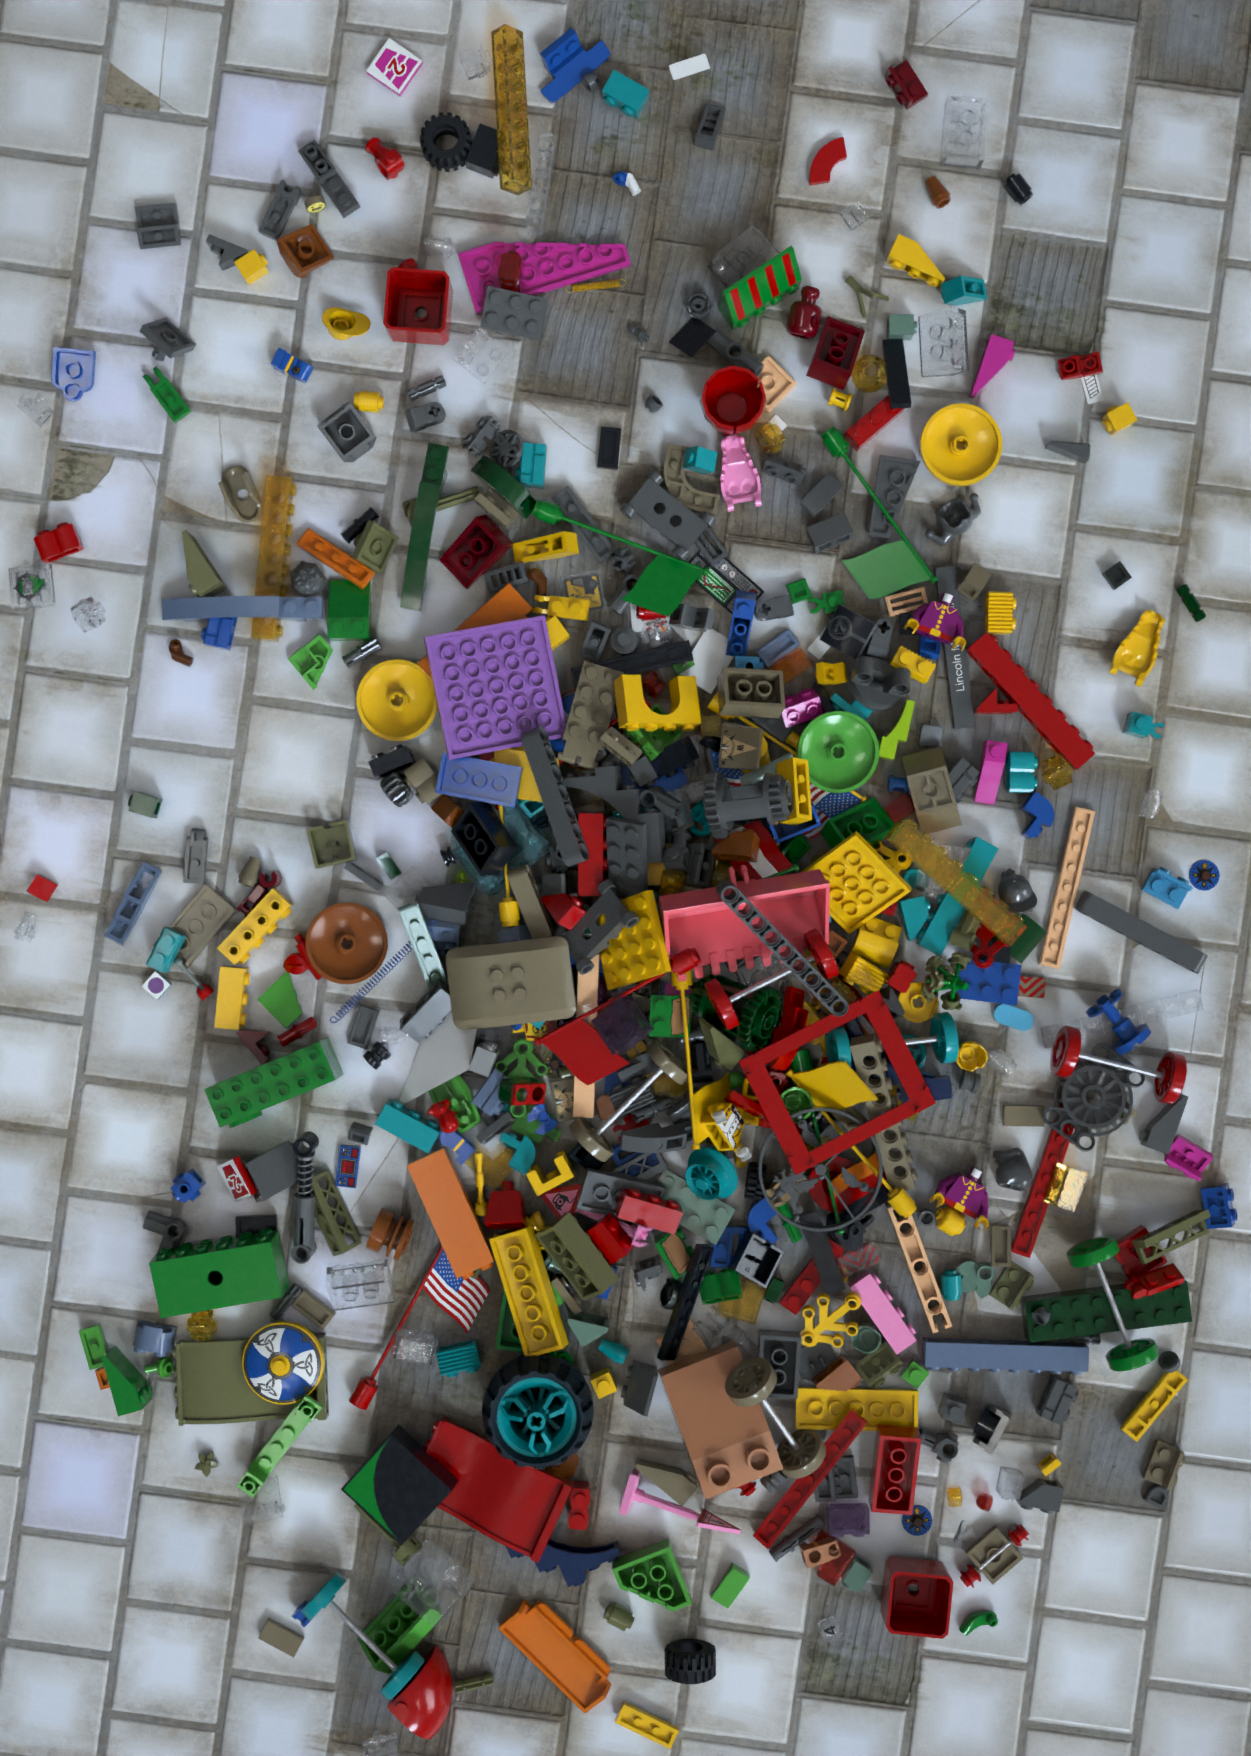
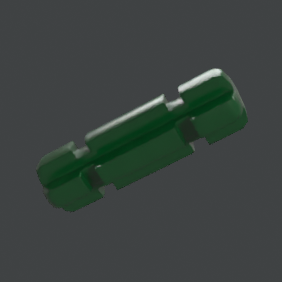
(1191, 603)

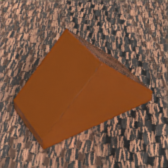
(447, 810)

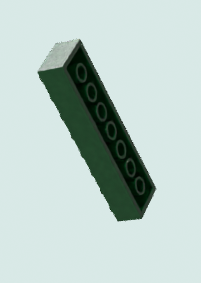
(1089, 1312)

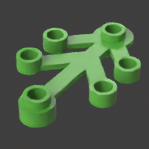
(521, 1070)

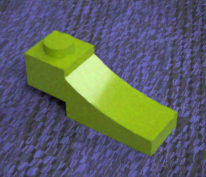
(899, 733)

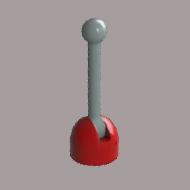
(203, 990)

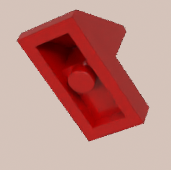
(990, 706)

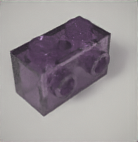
(847, 1519)

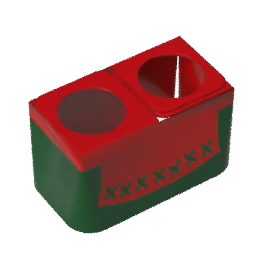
(535, 1092)

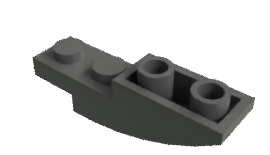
(329, 179)
(657, 1139)

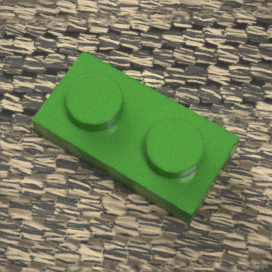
(93, 1345)

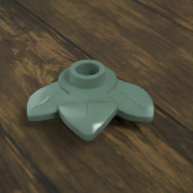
(973, 1280)

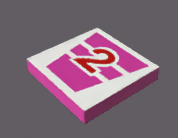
(394, 67)

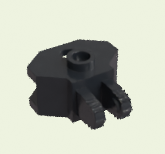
(853, 1234)

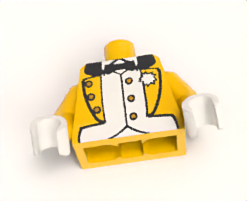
(724, 1128)

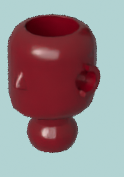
(804, 314)

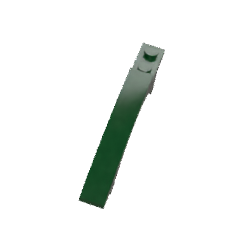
(426, 505)

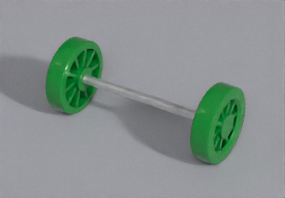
(1130, 1353)

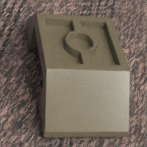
(931, 790)

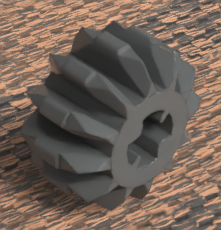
(396, 789)

